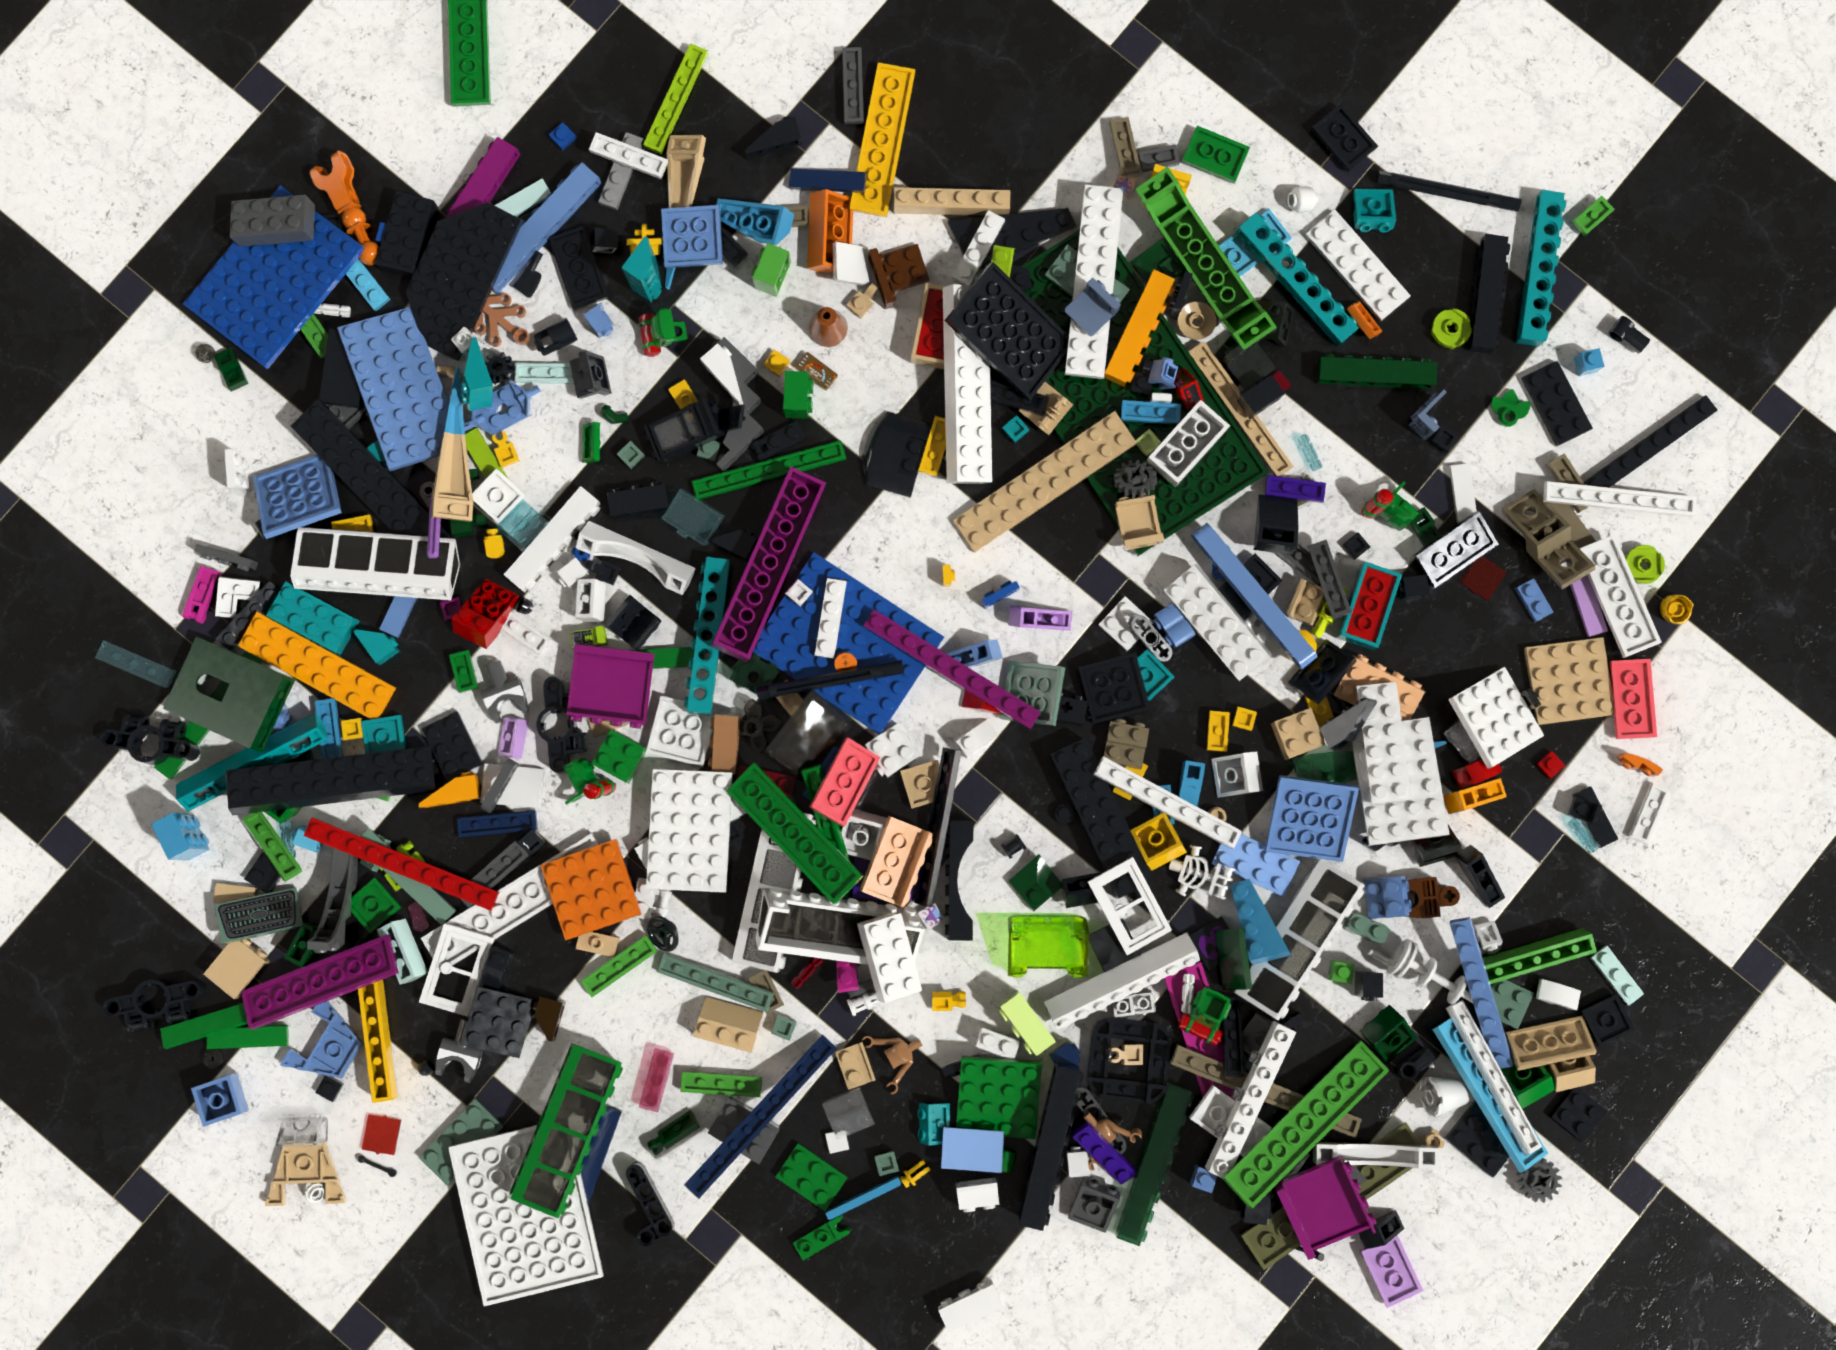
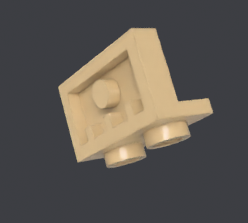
(1305, 602)

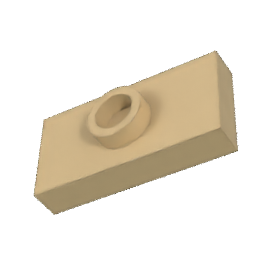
(598, 944)

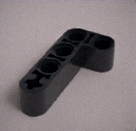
(645, 1201)

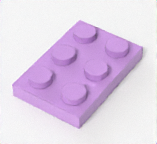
(1392, 1272)

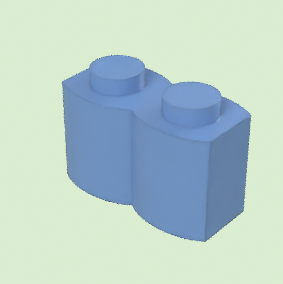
(1174, 625)

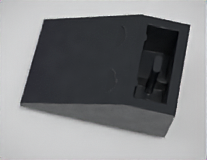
(1276, 525)

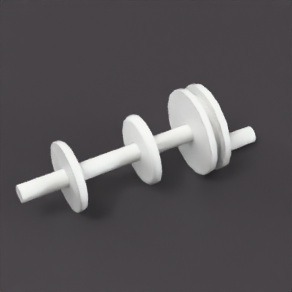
(1404, 959)

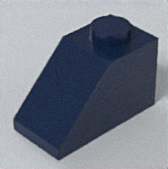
(1066, 1053)

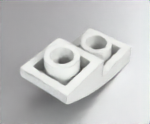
(1558, 994)
(1135, 1004)

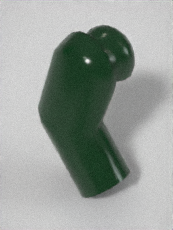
(613, 418)

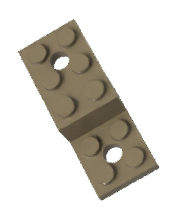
(1548, 539)

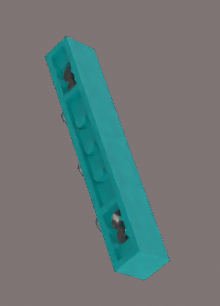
(279, 748)

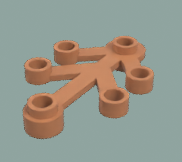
(496, 317)

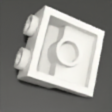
(893, 749)

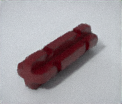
(806, 972)

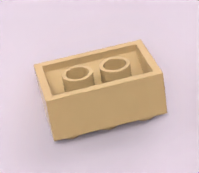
(728, 1024)

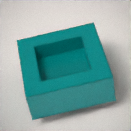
(1015, 429)

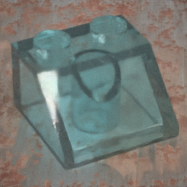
(522, 525)

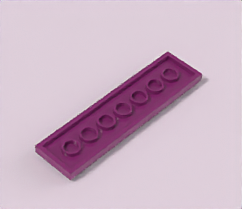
(319, 982)

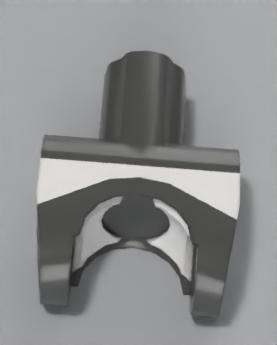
(502, 690)
(452, 1050)

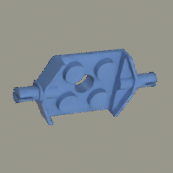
(517, 405)

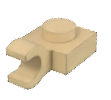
(862, 303)

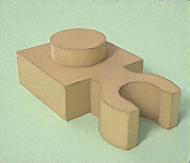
(1129, 1055)

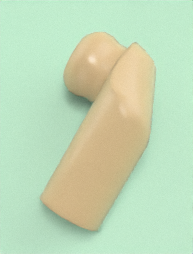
(447, 370)

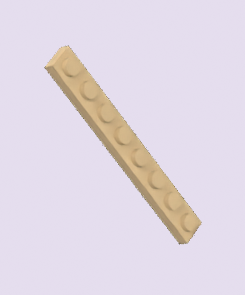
(1228, 394)

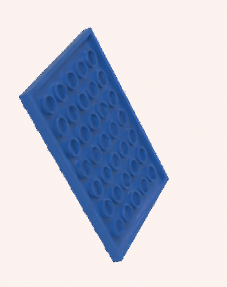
(271, 290)
(792, 636)

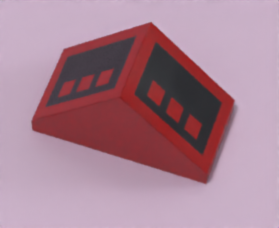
(1187, 389)

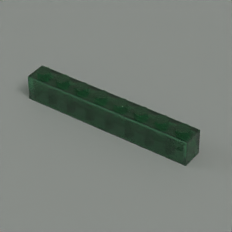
(1153, 1164)

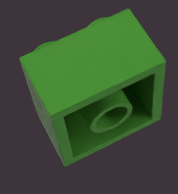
(771, 269)

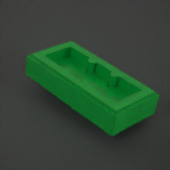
(591, 443)

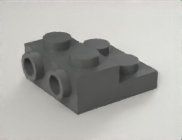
(1094, 1204)

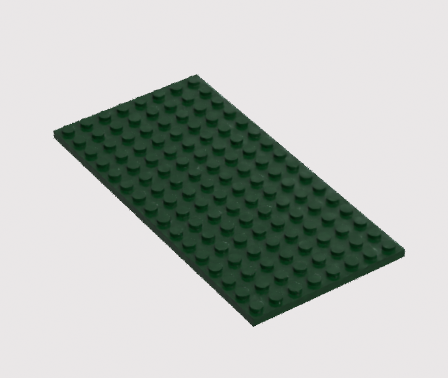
(1220, 472)

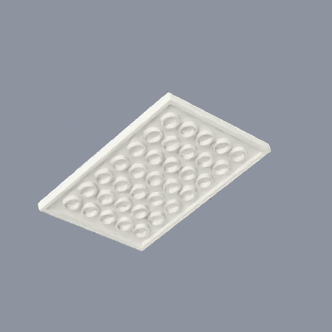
(512, 1244)

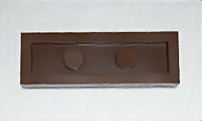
(882, 278)

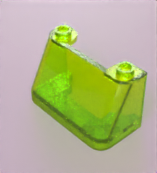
(1047, 944)

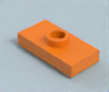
(1364, 320)

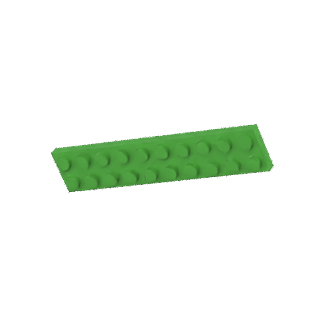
(1305, 1124)

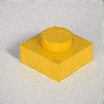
(776, 363)
(948, 575)
(1244, 719)
(352, 729)

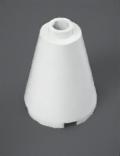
(1444, 1095)

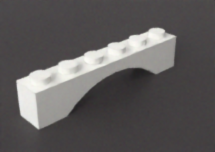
(604, 542)
(1378, 1154)

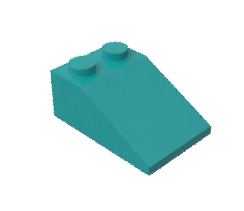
(477, 382)

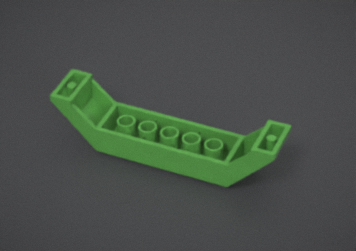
(1204, 259)

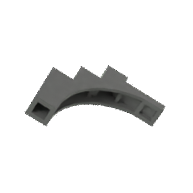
(343, 881)

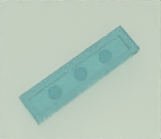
(135, 664)

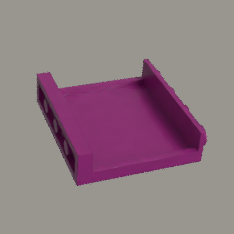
(610, 686)
(1324, 1204)

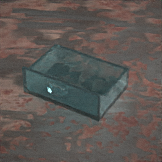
(693, 517)

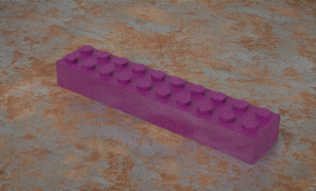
(768, 565)

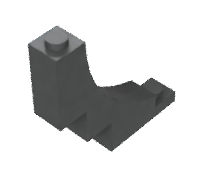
(739, 440)

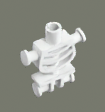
(1182, 868)

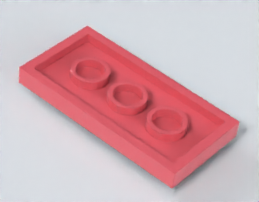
(1633, 699)
(844, 782)

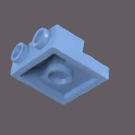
(1387, 897)

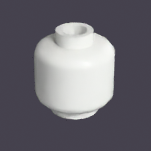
(1302, 199)

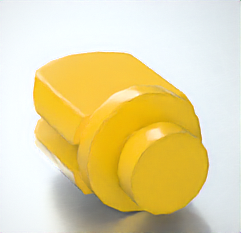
(493, 544)
(907, 1179)

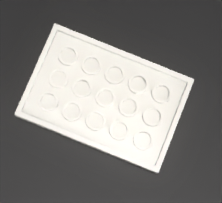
(1411, 819)
(689, 830)

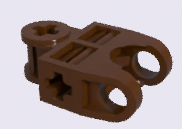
(1430, 897)

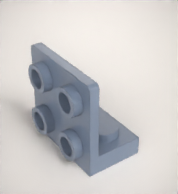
(1422, 423)

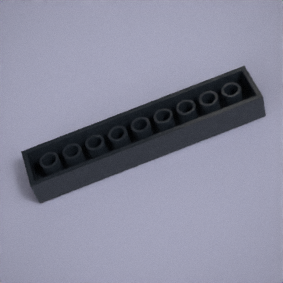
(330, 780)

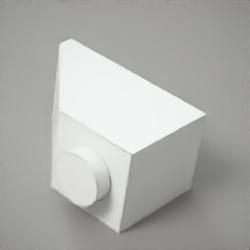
(976, 738)

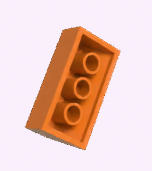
(828, 223)

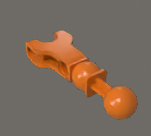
(345, 200)

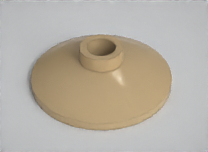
(1200, 312)

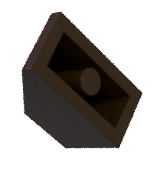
(549, 1015)

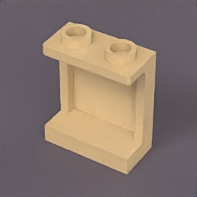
(1138, 522)
(236, 967)

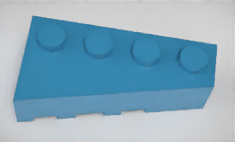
(1261, 934)

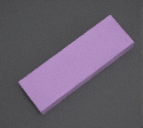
(1588, 607)

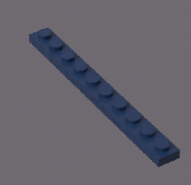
(760, 1117)

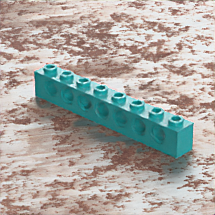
(1298, 290)
(1526, 332)
(711, 567)

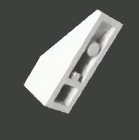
(721, 367)

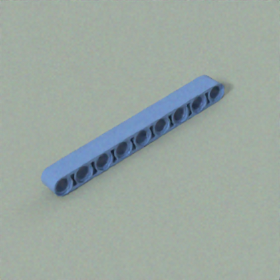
(1254, 596)

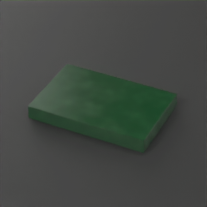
(1233, 959)

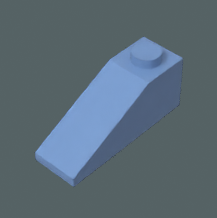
(978, 653)

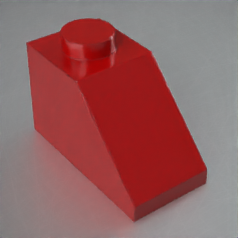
(972, 702)

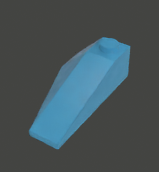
(756, 220)

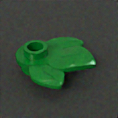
(1510, 406)

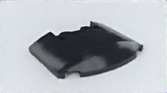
(895, 453)

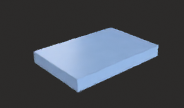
(972, 1149)

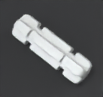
(334, 310)
(1188, 993)

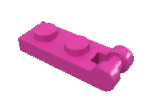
(201, 594)

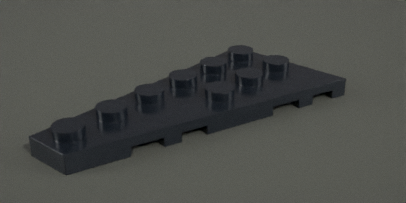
(1018, 230)

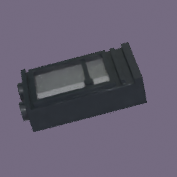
(683, 431)

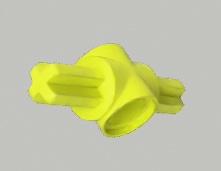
(1323, 621)

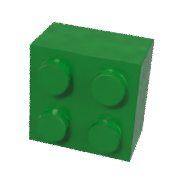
(797, 394)
(619, 756)

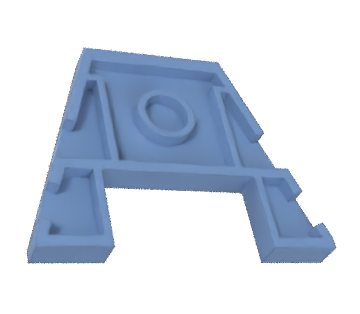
(333, 1050)

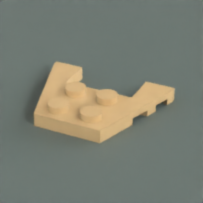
(305, 1165)

